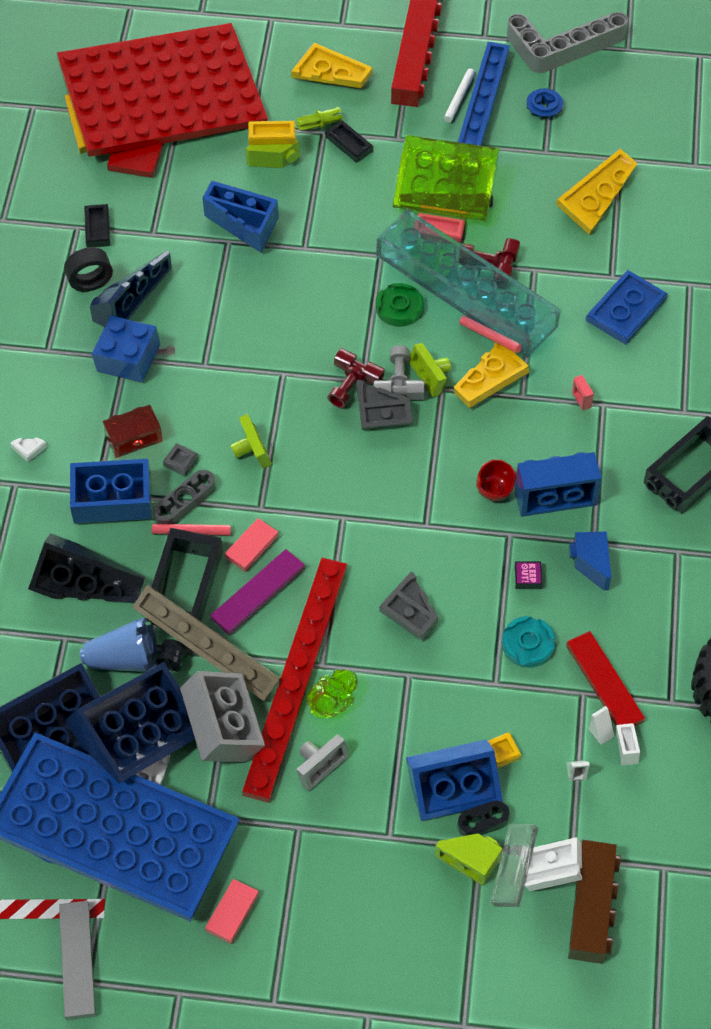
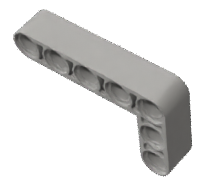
(566, 47)

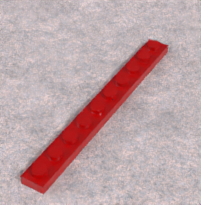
(294, 680)

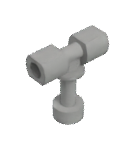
(399, 382)

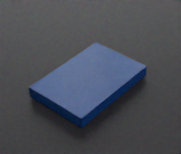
(626, 307)

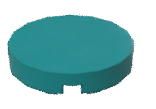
(528, 642)

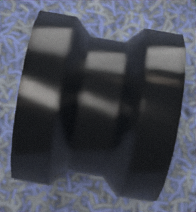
(172, 654)

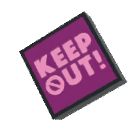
(528, 575)

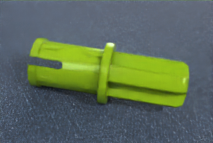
(318, 119)

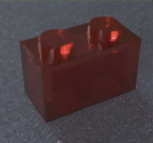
(132, 431)

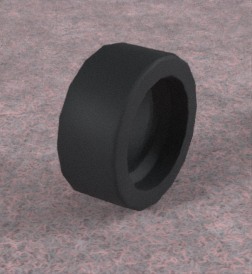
(83, 259)

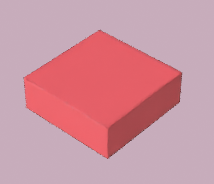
(582, 392)

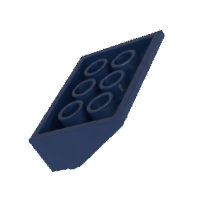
(44, 712)
(134, 724)

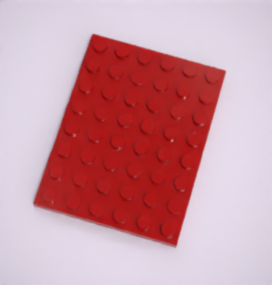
(160, 89)

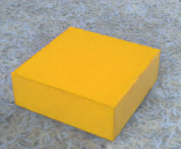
(505, 750)

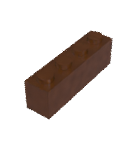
(593, 902)

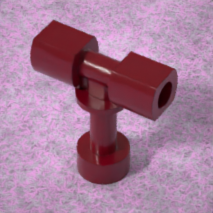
(504, 259)
(354, 371)

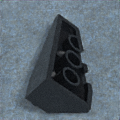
(80, 573)

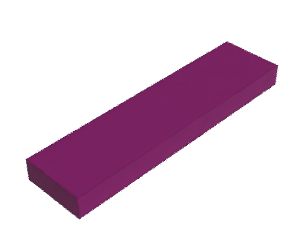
(257, 592)

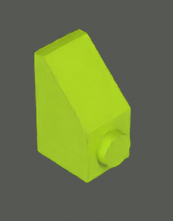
(272, 155)
(470, 855)

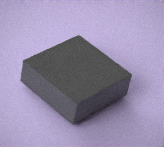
(180, 459)

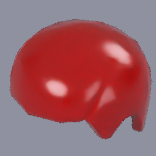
(496, 480)

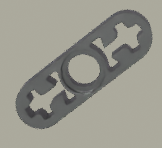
(187, 487)

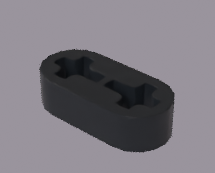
(481, 813)

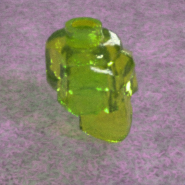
(332, 694)

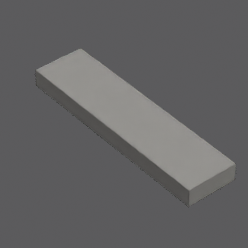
(77, 960)

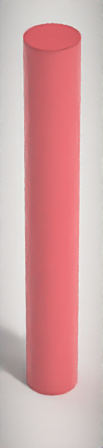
(490, 334)
(202, 529)

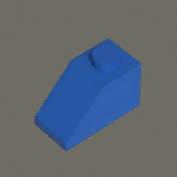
(592, 557)

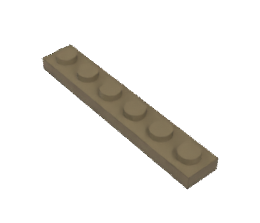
(205, 641)

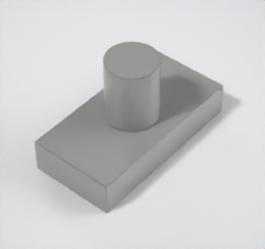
(321, 761)

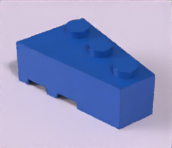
(241, 213)

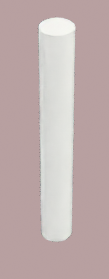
(463, 87)

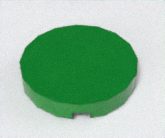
(399, 305)

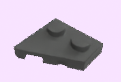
(381, 408)
(410, 608)

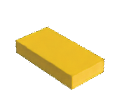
(271, 132)

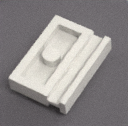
(555, 864)

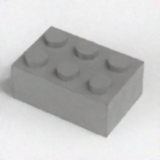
(222, 716)

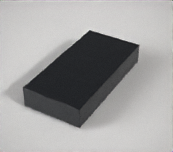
(349, 141)
(97, 225)

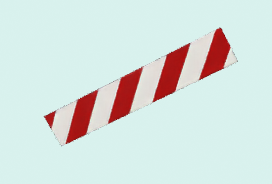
(45, 908)

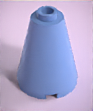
(122, 649)

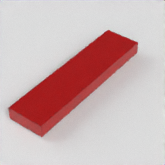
(604, 680)

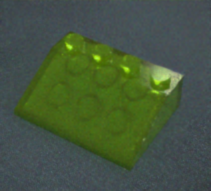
(446, 177)

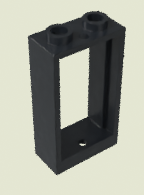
(666, 489)
(194, 544)

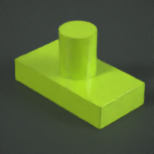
(428, 369)
(251, 443)

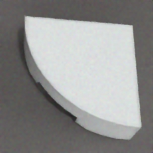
(28, 448)

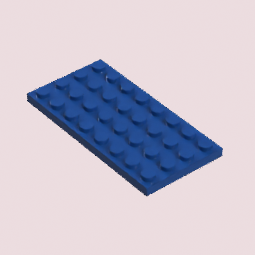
(115, 833)

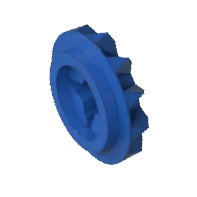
(549, 97)

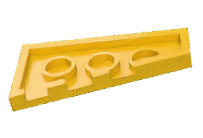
(595, 192)

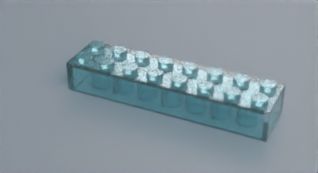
(467, 281)

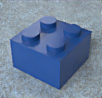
(126, 349)

